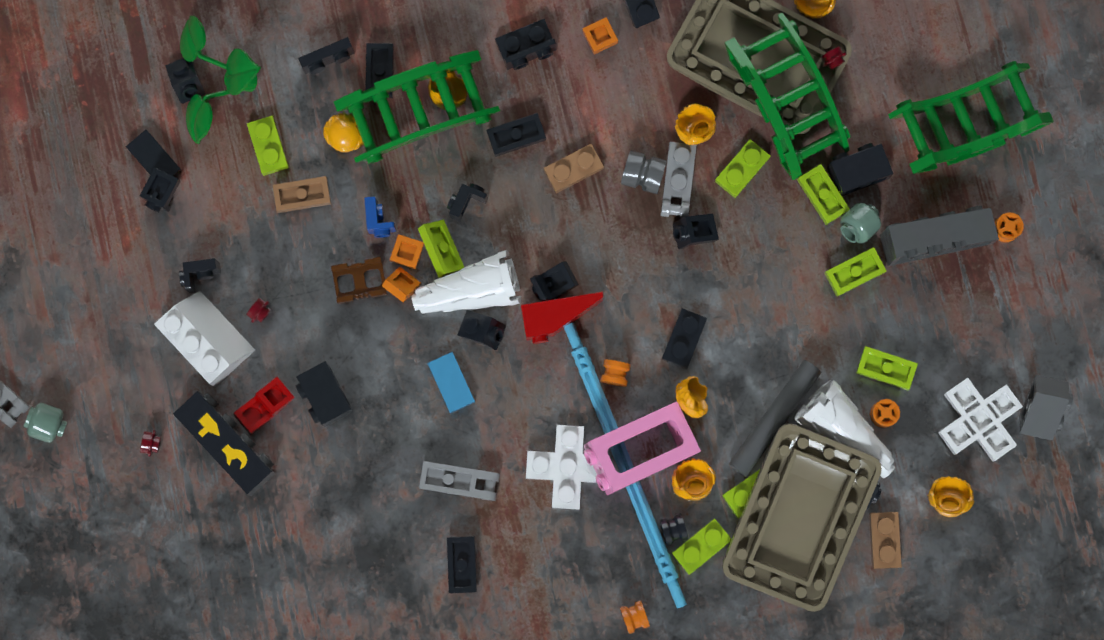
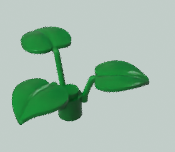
(240, 77)

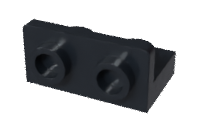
(526, 45)

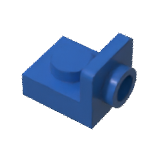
(374, 213)

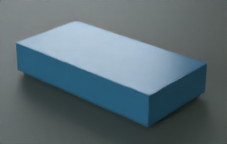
(451, 382)

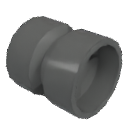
(643, 172)

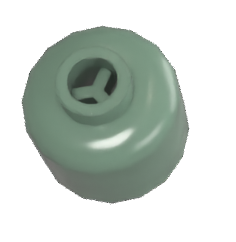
(860, 223)
(45, 422)

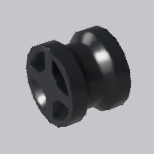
(673, 529)

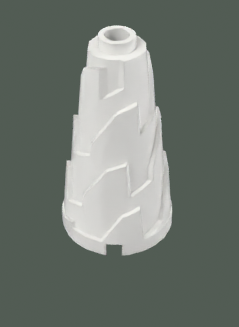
(473, 287)
(837, 418)

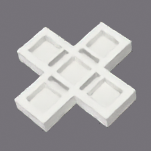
(980, 419)
(564, 466)

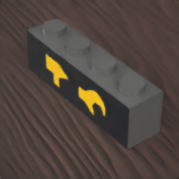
(224, 443)

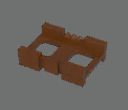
(358, 271)

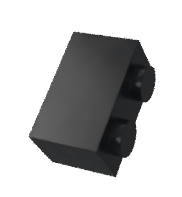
(860, 169)
(324, 394)

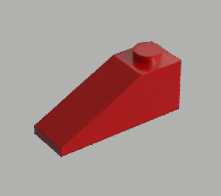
(551, 316)

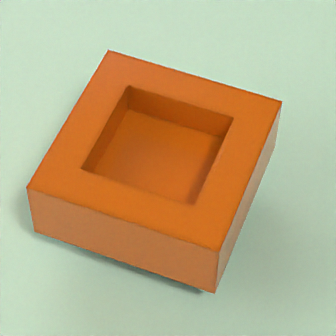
(600, 35)
(407, 251)
(401, 284)

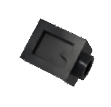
(159, 190)
(695, 230)
(202, 269)

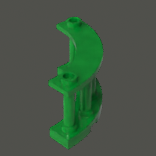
(408, 81)
(771, 106)
(975, 144)

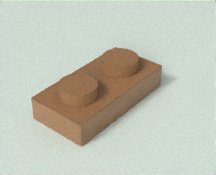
(573, 168)
(301, 194)
(885, 540)

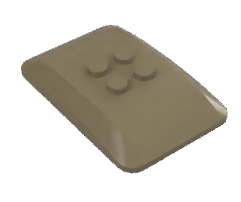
(702, 54)
(801, 517)

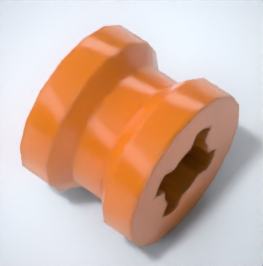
(1012, 224)
(615, 373)
(888, 409)
(634, 617)

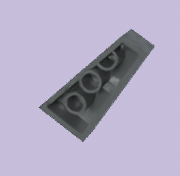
(938, 235)

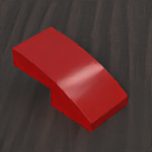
(263, 406)

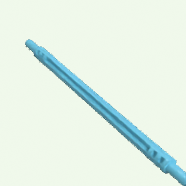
(624, 463)

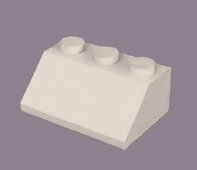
(204, 337)

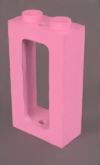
(597, 449)

